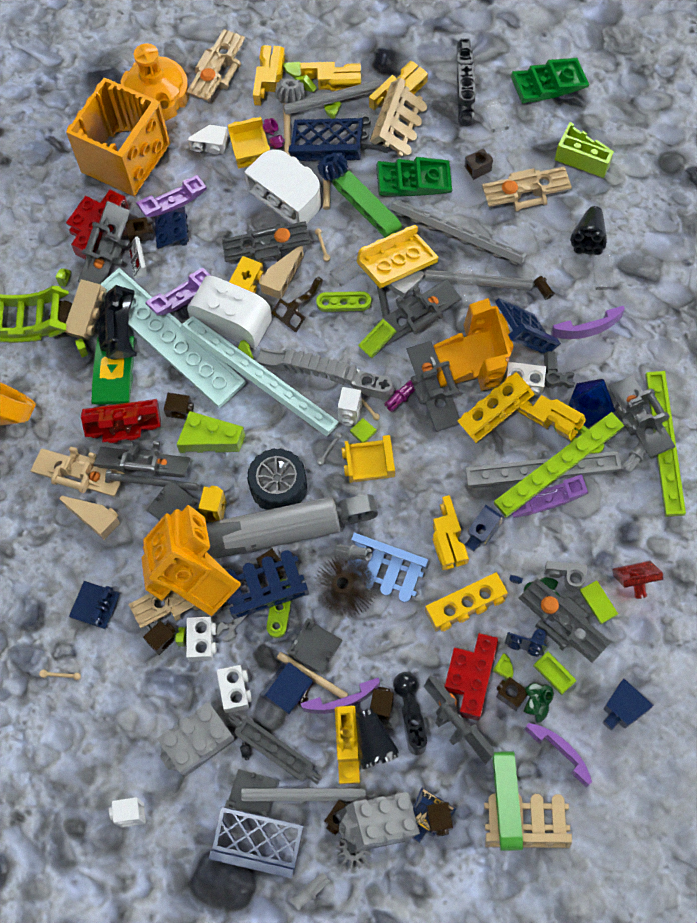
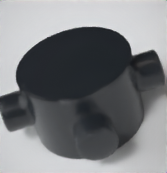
(245, 752)

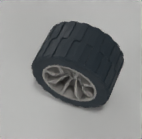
(277, 479)

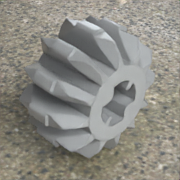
(289, 90)
(348, 857)

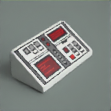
(137, 259)

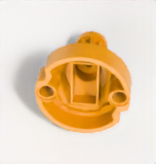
(158, 79)
(14, 406)

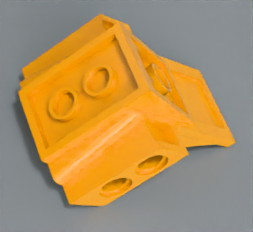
(483, 350)
(179, 562)

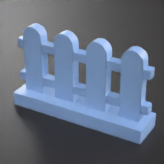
(394, 567)

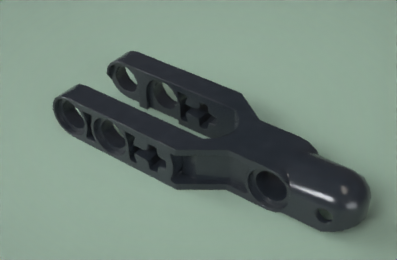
(465, 82)

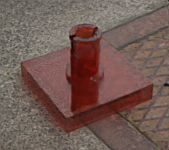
(637, 576)

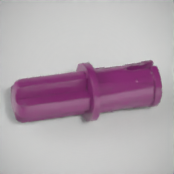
(400, 396)

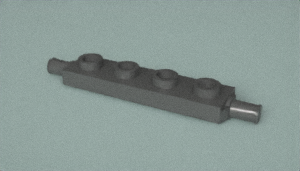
(274, 749)

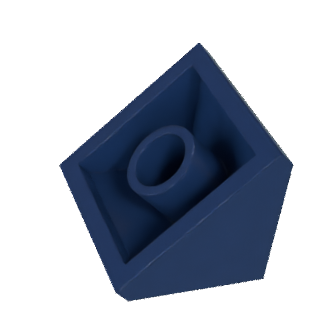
(286, 687)

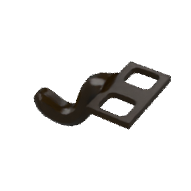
(293, 307)

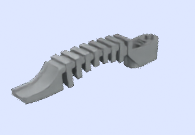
(380, 387)

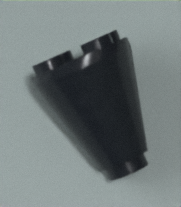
(590, 233)
(373, 740)

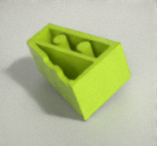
(583, 153)
(209, 434)

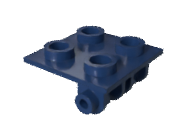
(171, 228)
(94, 604)
(533, 646)

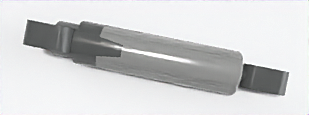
(286, 524)

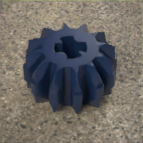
(332, 166)

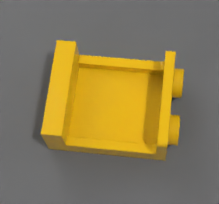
(248, 141)
(369, 460)

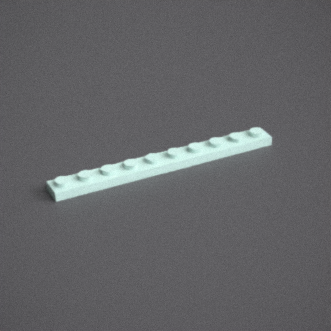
(259, 376)

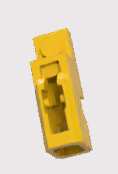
(269, 73)
(332, 77)
(414, 82)
(555, 413)
(446, 537)
(347, 745)

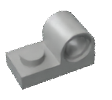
(569, 570)

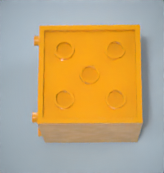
(114, 110)

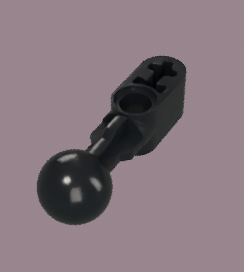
(406, 686)

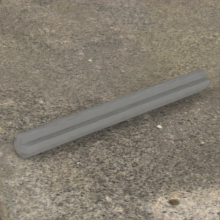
(332, 97)
(482, 280)
(303, 794)

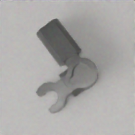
(553, 378)

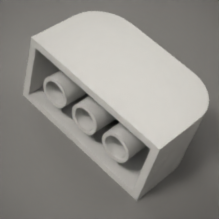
(284, 186)
(231, 310)

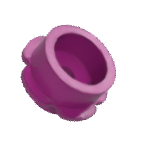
(270, 126)
(276, 141)

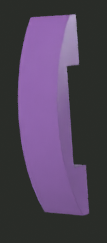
(174, 199)
(179, 296)
(566, 330)
(554, 496)
(315, 705)
(540, 733)

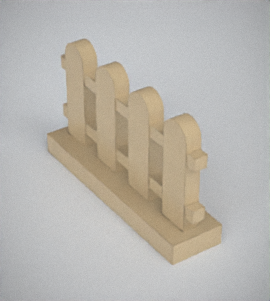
(389, 114)
(538, 837)

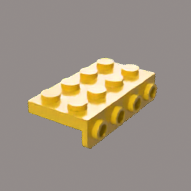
(395, 256)

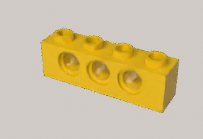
(494, 416)
(491, 584)

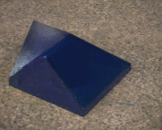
(592, 400)

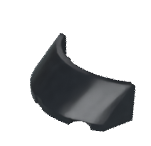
(113, 323)

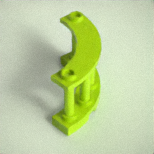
(33, 333)

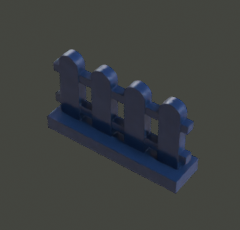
(278, 594)

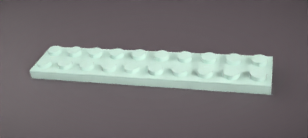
(186, 355)

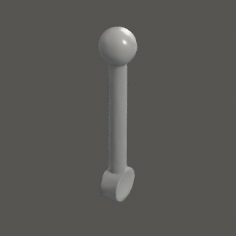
(320, 461)

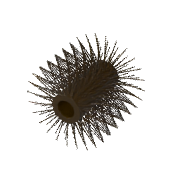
(343, 577)

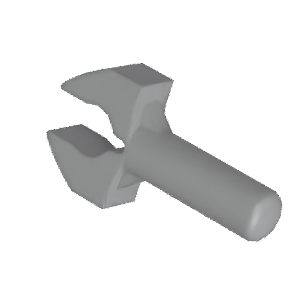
(229, 627)

